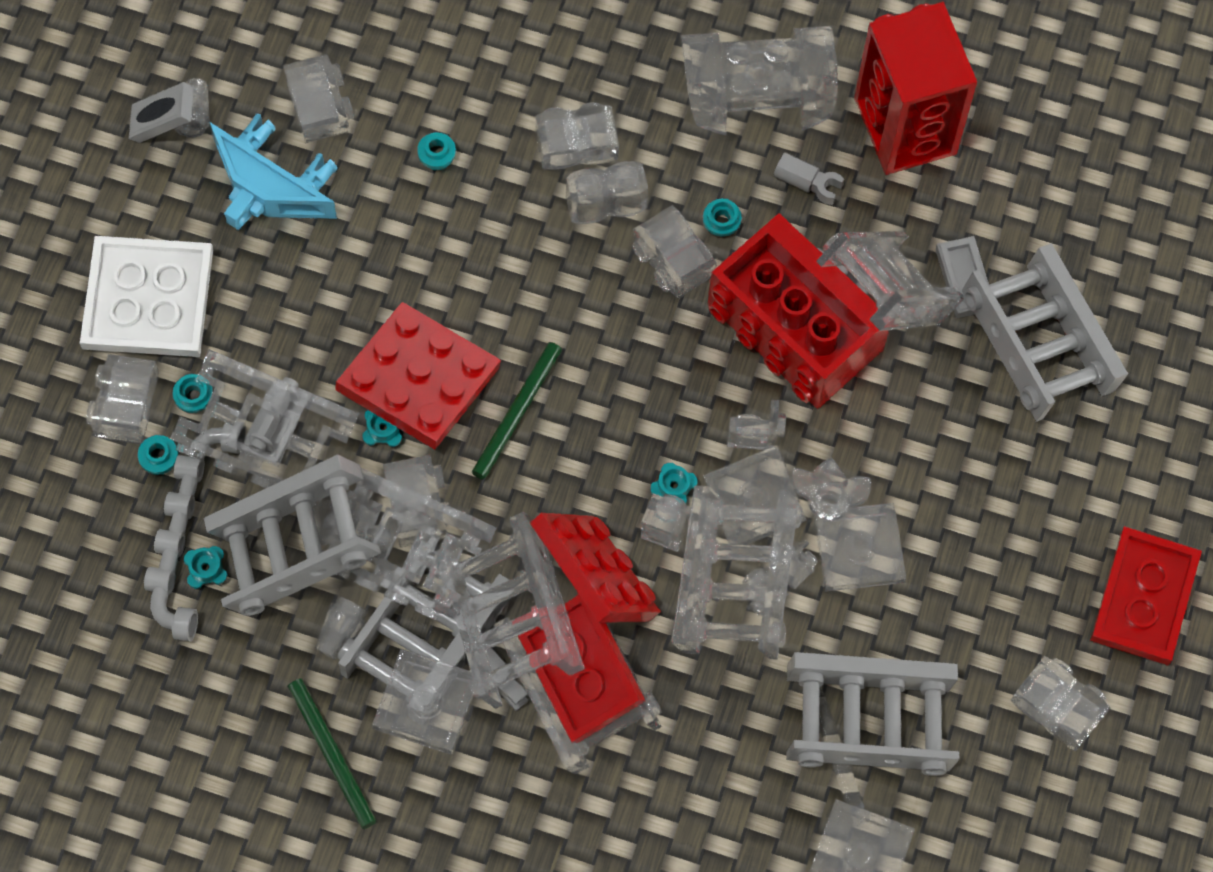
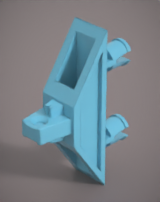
(266, 187)

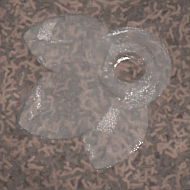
(829, 491)

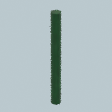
(516, 411)
(332, 754)

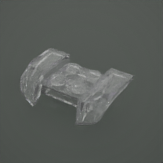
(761, 76)

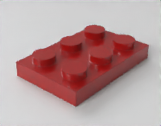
(1146, 595)
(597, 693)

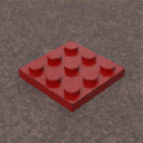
(418, 375)
(596, 567)

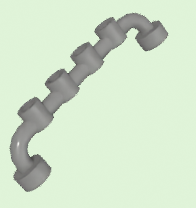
(172, 541)

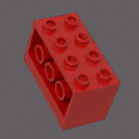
(914, 87)
(795, 313)

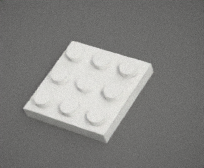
(146, 296)

